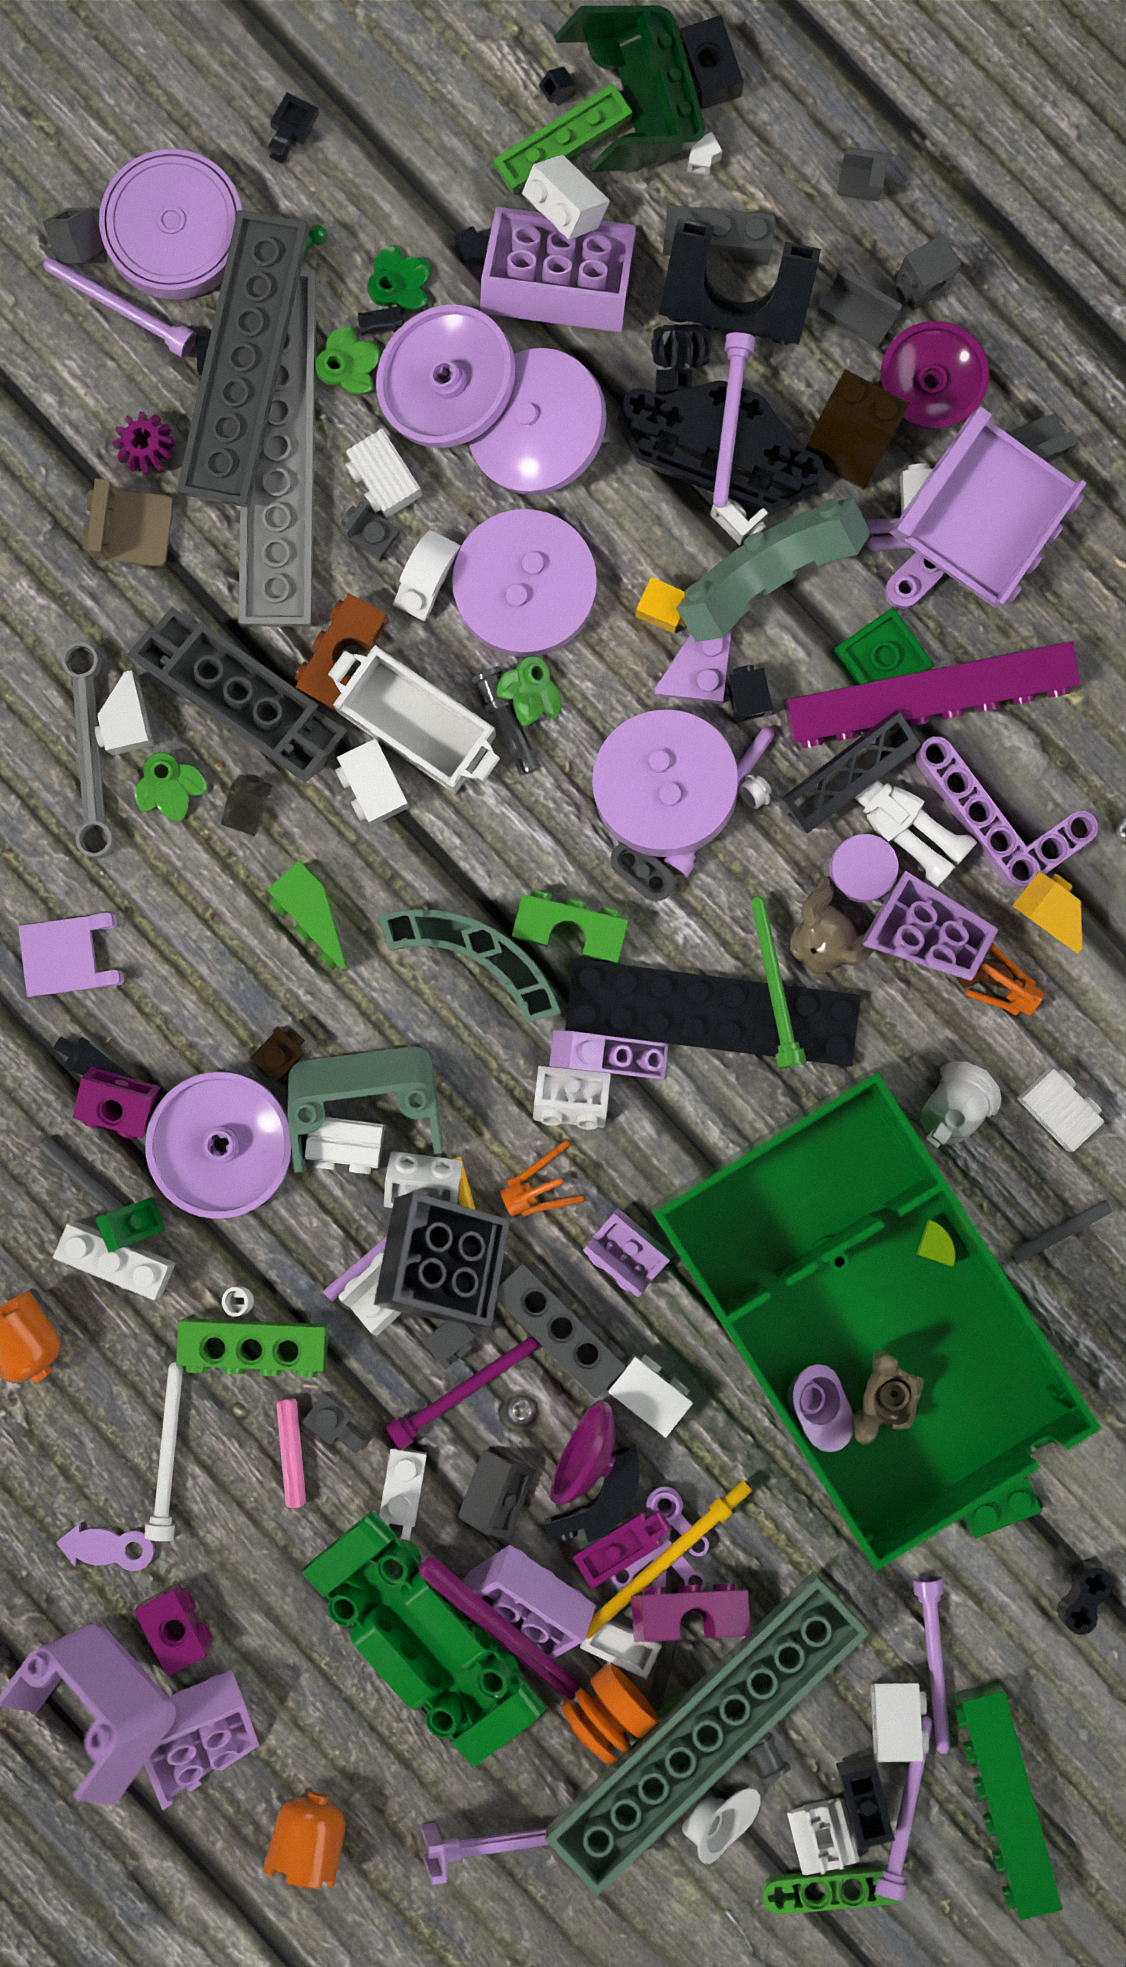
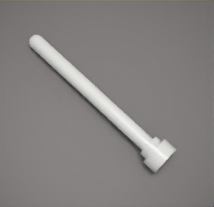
(160, 1525)

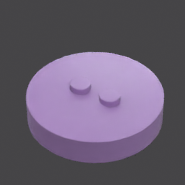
(170, 223)
(524, 583)
(665, 783)

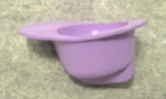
(821, 1407)

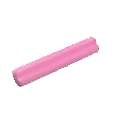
(291, 1453)

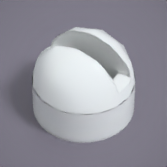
(237, 1309)

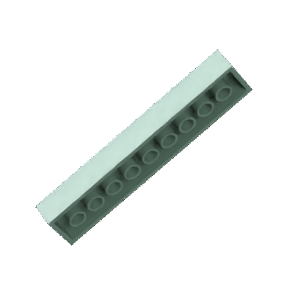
(705, 1733)

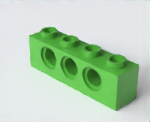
(195, 1355)

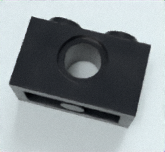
(711, 42)
(865, 1802)

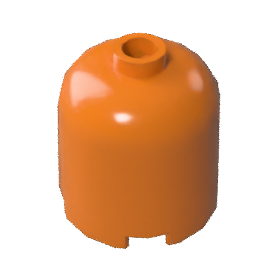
(26, 1340)
(307, 1841)

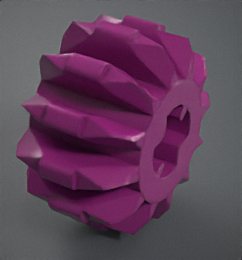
(156, 436)

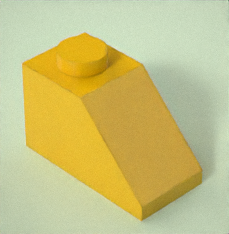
(1053, 909)

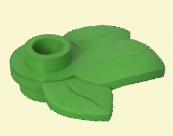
(352, 357)
(530, 695)
(168, 792)

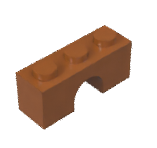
(352, 624)

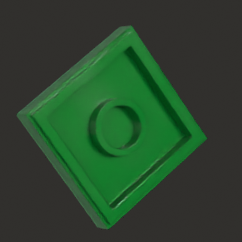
(883, 650)

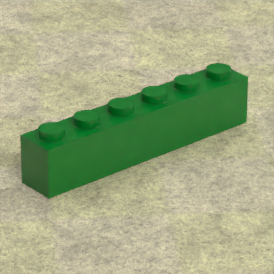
(1008, 1800)

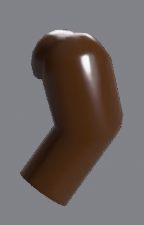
(983, 976)

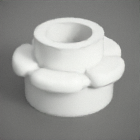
(755, 791)

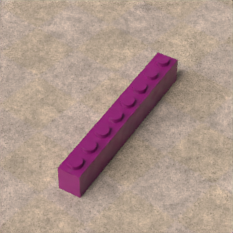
(933, 692)

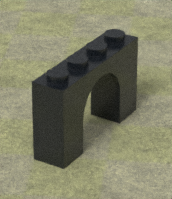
(774, 316)

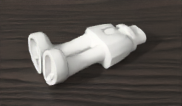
(893, 812)

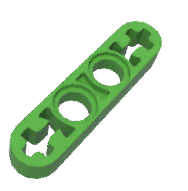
(832, 1898)

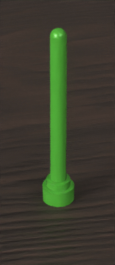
(789, 1050)

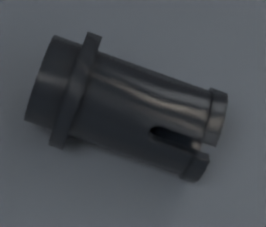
(380, 320)

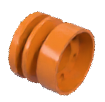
(603, 1719)

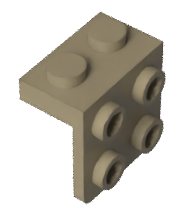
(127, 525)

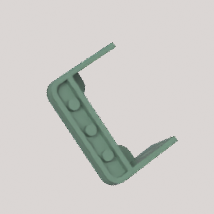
(399, 1070)

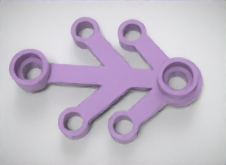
(680, 1523)

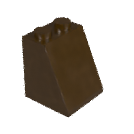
(856, 428)

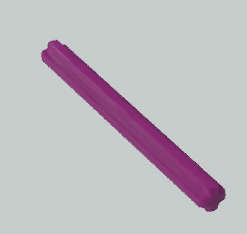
(498, 1628)

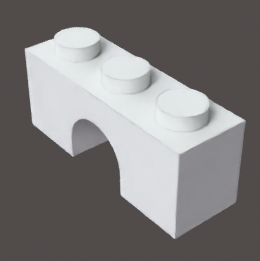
(126, 1267)

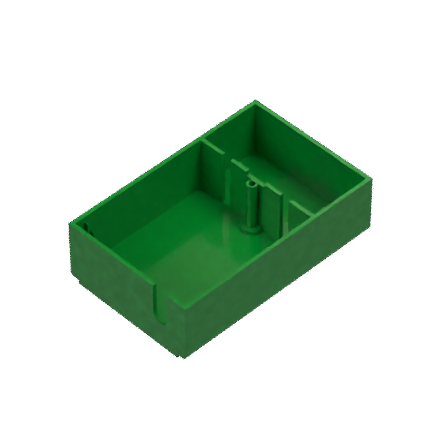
(817, 1262)

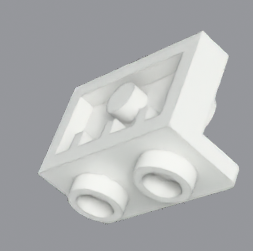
(571, 1097)
(423, 1175)
(360, 1297)

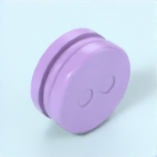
(863, 868)

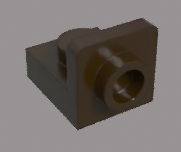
(279, 1053)

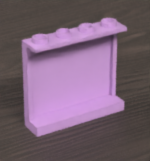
(987, 510)

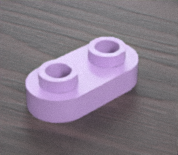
(917, 577)

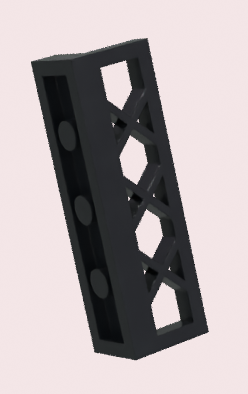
(855, 775)

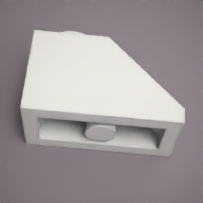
(124, 718)

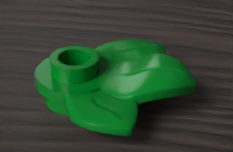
(404, 278)

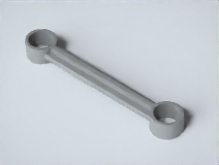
(88, 750)

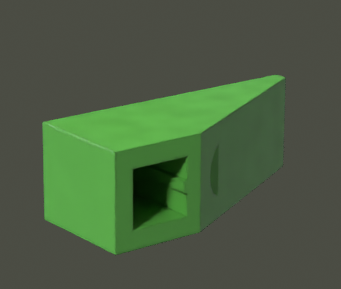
(310, 906)

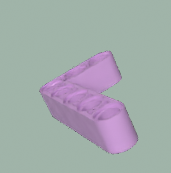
(995, 821)

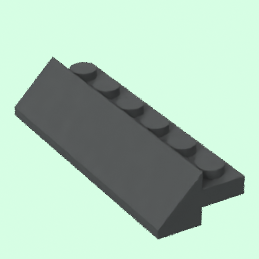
(239, 693)

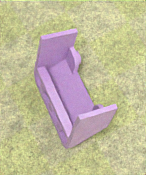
(124, 1699)

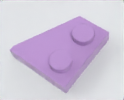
(697, 671)

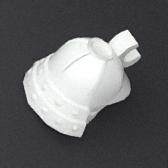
(959, 1103)

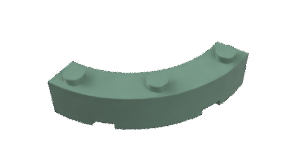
(769, 561)
(481, 944)

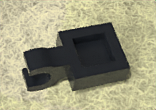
(292, 122)

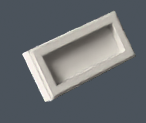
(617, 1645)

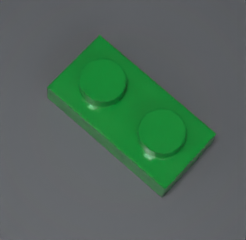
(130, 1224)
(1004, 1509)

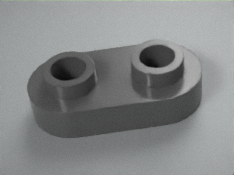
(642, 872)

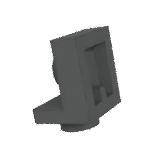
(368, 530)

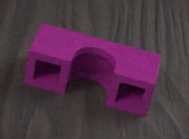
(659, 1614)

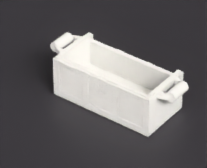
(414, 719)

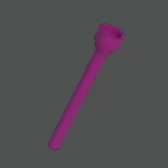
(406, 1429)

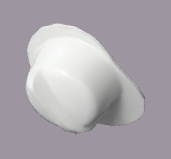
(720, 1822)

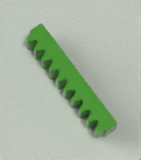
(566, 135)

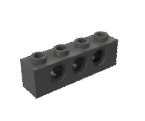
(592, 1375)

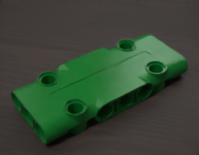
(422, 1640)

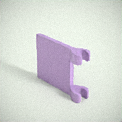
(62, 956)

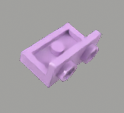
(627, 1253)

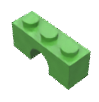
(540, 916)

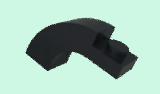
(607, 1507)

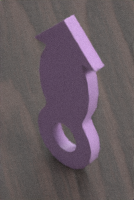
(105, 1547)

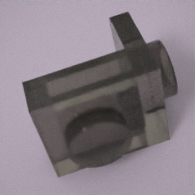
(246, 803)

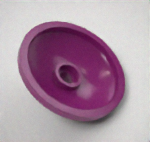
(939, 353)
(585, 1455)

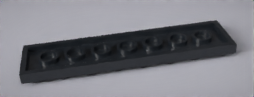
(708, 1011)

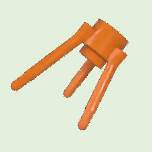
(1022, 994)
(520, 1197)

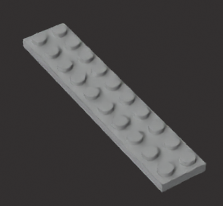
(280, 517)

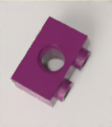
(135, 1097)
(174, 1650)

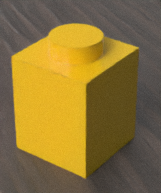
(660, 604)

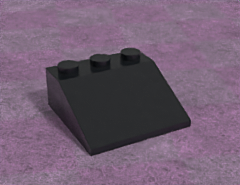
(442, 1260)

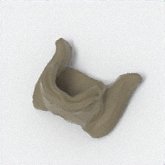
(826, 932)
(880, 1406)

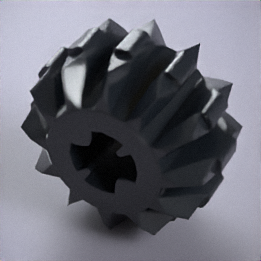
(681, 346)

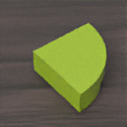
(937, 1244)

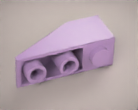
(608, 1054)

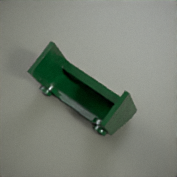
(654, 77)

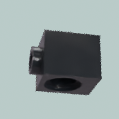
(749, 693)

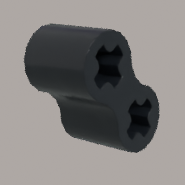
(1084, 1597)

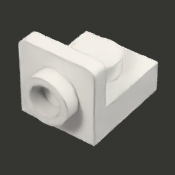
(733, 521)

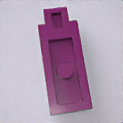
(621, 1547)

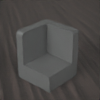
(862, 174)
(74, 235)

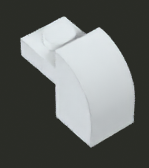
(425, 573)

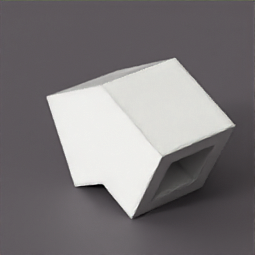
(704, 155)

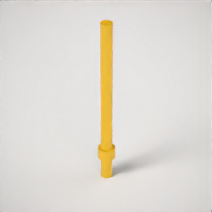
(719, 1511)

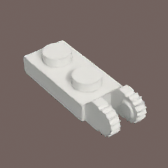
(403, 1488)

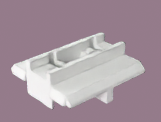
(823, 1836)

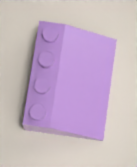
(551, 279)

